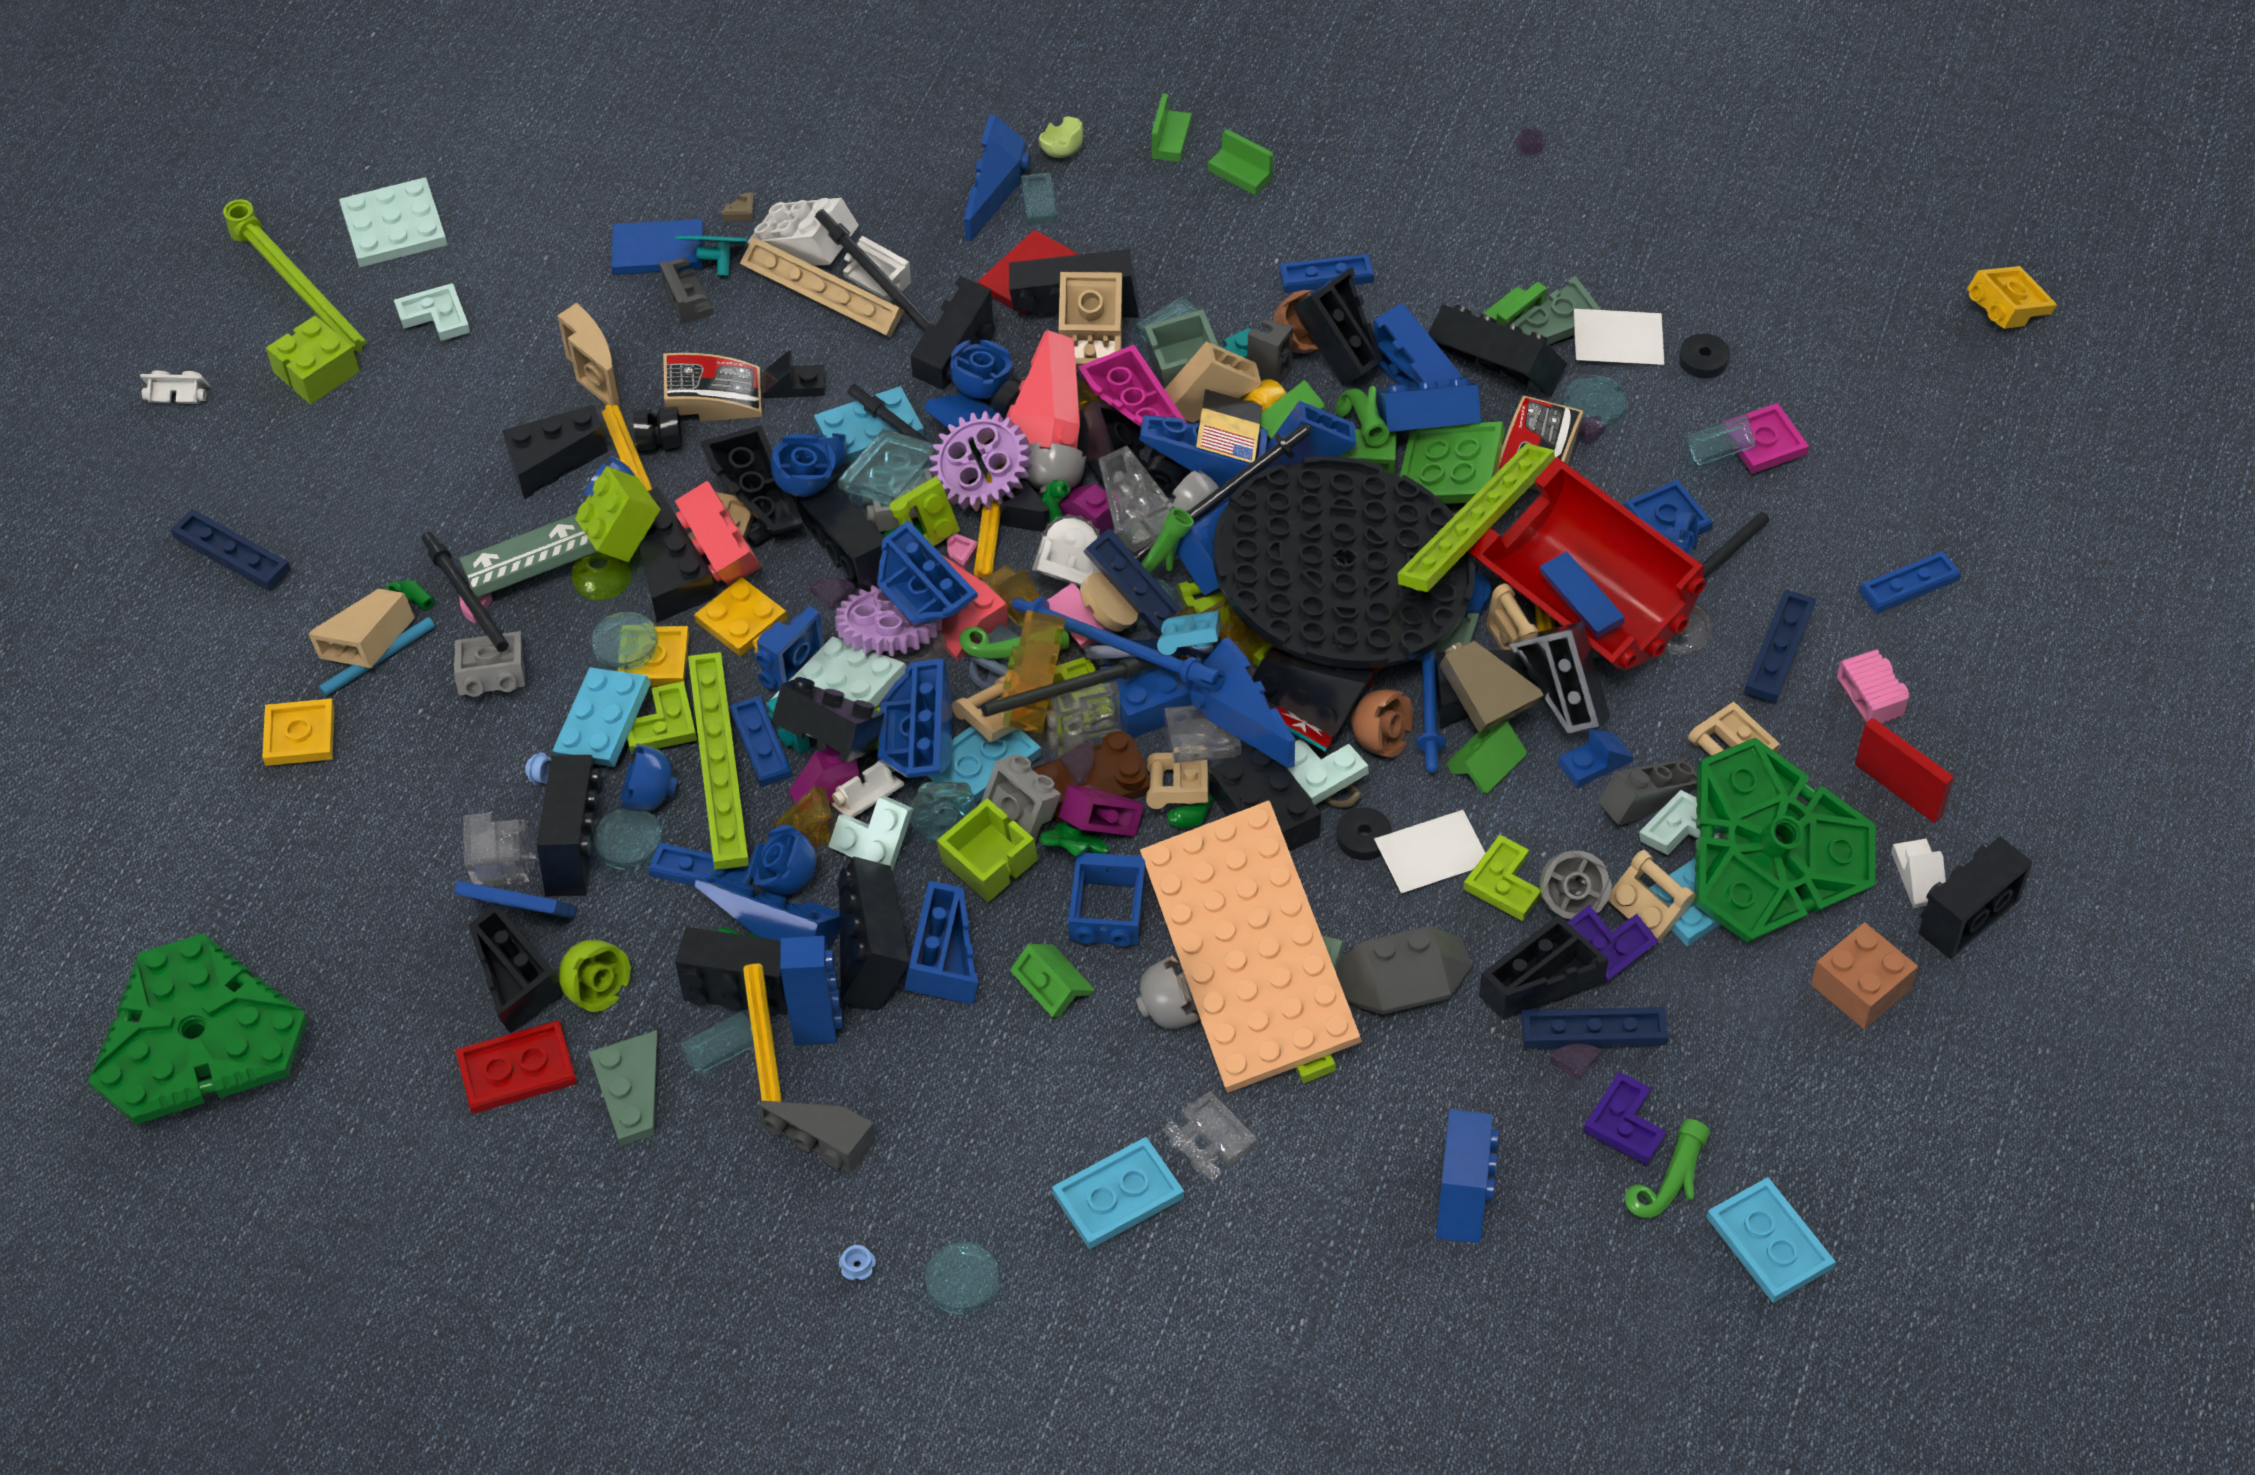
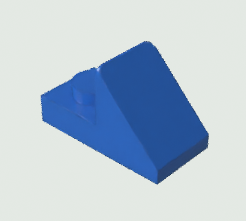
(1595, 759)

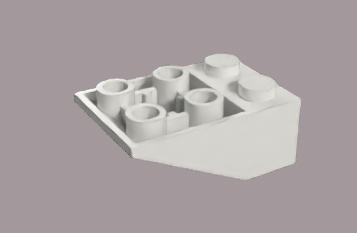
(798, 232)

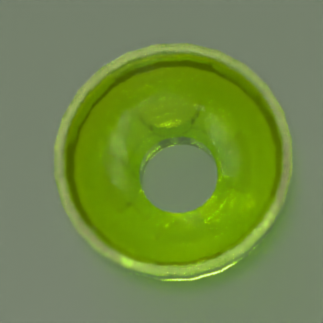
(601, 582)

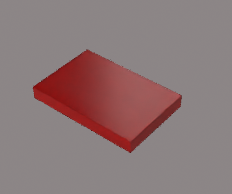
(1032, 247)
(1904, 770)
(515, 1067)

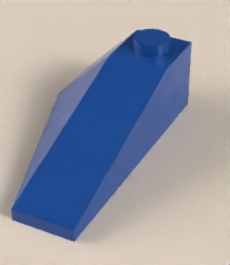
(996, 174)

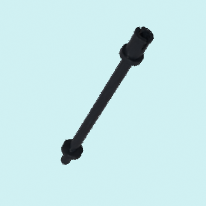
(1282, 447)

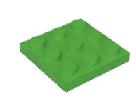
(1454, 458)

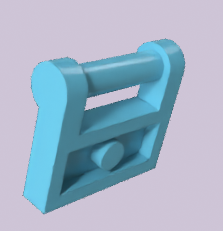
(1188, 630)

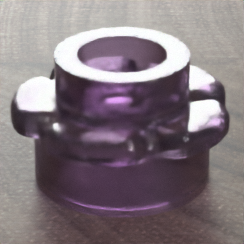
(1530, 141)
(1591, 429)

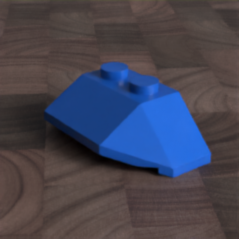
(920, 578)
(917, 721)

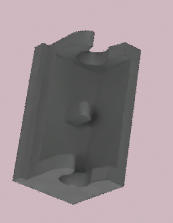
(684, 290)
(1271, 350)

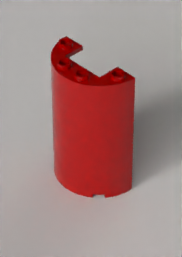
(1624, 556)

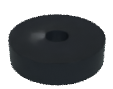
(1704, 355)
(1358, 821)

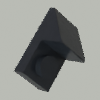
(786, 380)
(1025, 509)

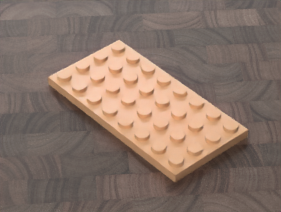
(1250, 947)

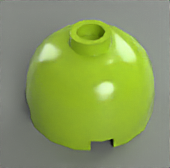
(594, 974)

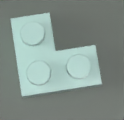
(434, 305)
(1327, 775)
(1672, 824)
(874, 841)

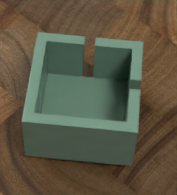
(1176, 342)

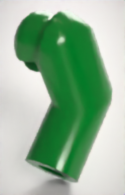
(1053, 496)

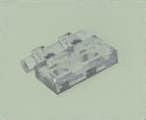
(1218, 1128)

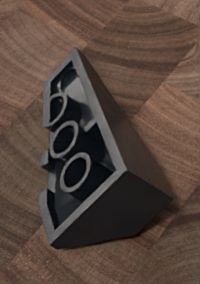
(1105, 431)

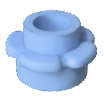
(538, 768)
(857, 1254)

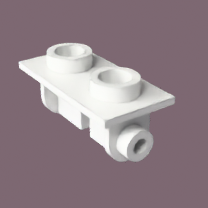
(187, 387)
(855, 797)

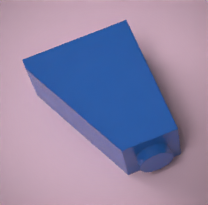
(1329, 434)

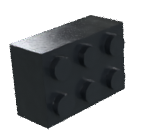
(1258, 778)
(1974, 896)
(713, 965)

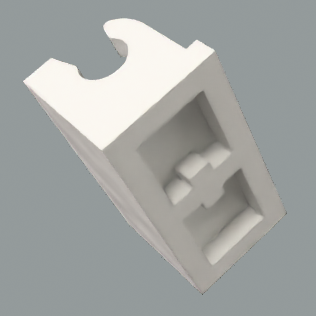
(891, 264)
(1063, 562)

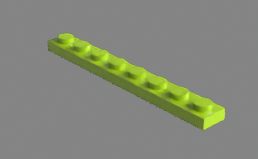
(1475, 518)
(718, 761)

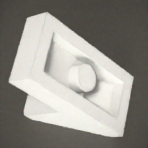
(1918, 869)

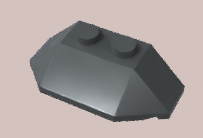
(1404, 970)

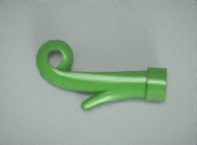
(1373, 427)
(1175, 527)
(994, 650)
(1691, 1139)

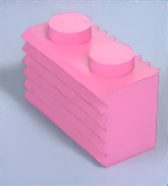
(1873, 686)

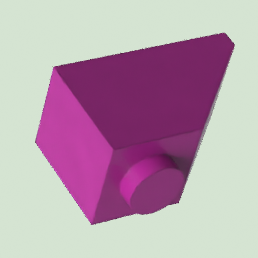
(1091, 503)
(823, 771)
(1100, 811)

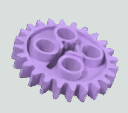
(1007, 447)
(879, 625)

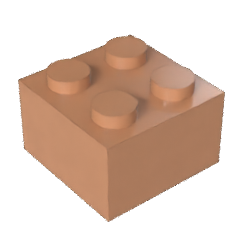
(1864, 975)

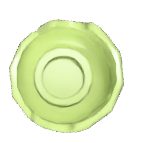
(1063, 139)

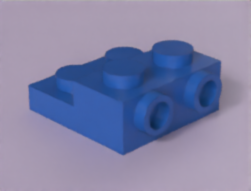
(787, 649)

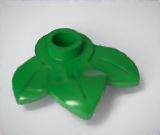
(1073, 839)

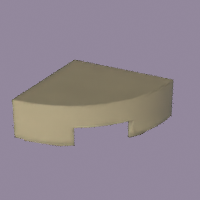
(740, 209)

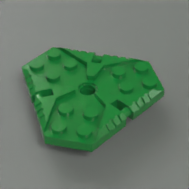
(1749, 874)
(192, 1029)

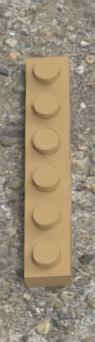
(822, 287)

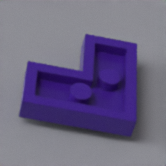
(1619, 946)
(1617, 1121)

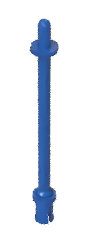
(1190, 670)
(1430, 741)

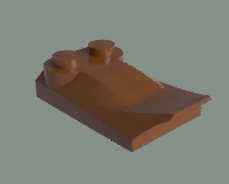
(1115, 769)

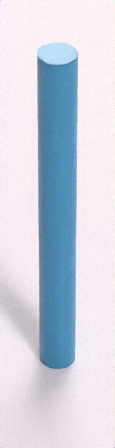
(355, 671)

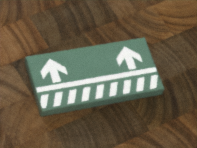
(526, 556)

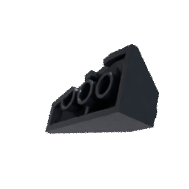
(744, 466)

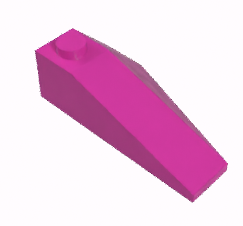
(1128, 385)

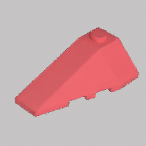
(1049, 396)
(985, 612)

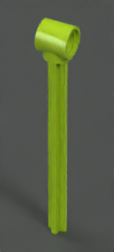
(246, 227)

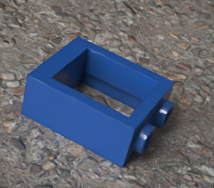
(1094, 869)

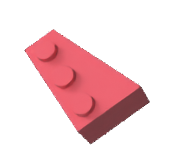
(716, 534)

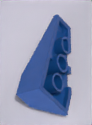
(1179, 440)
(1242, 706)
(769, 913)

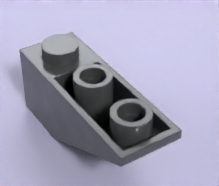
(1646, 789)
(827, 1130)

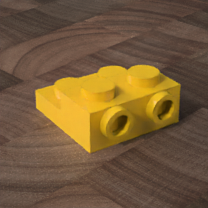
(2009, 296)

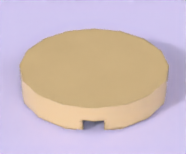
(1108, 604)

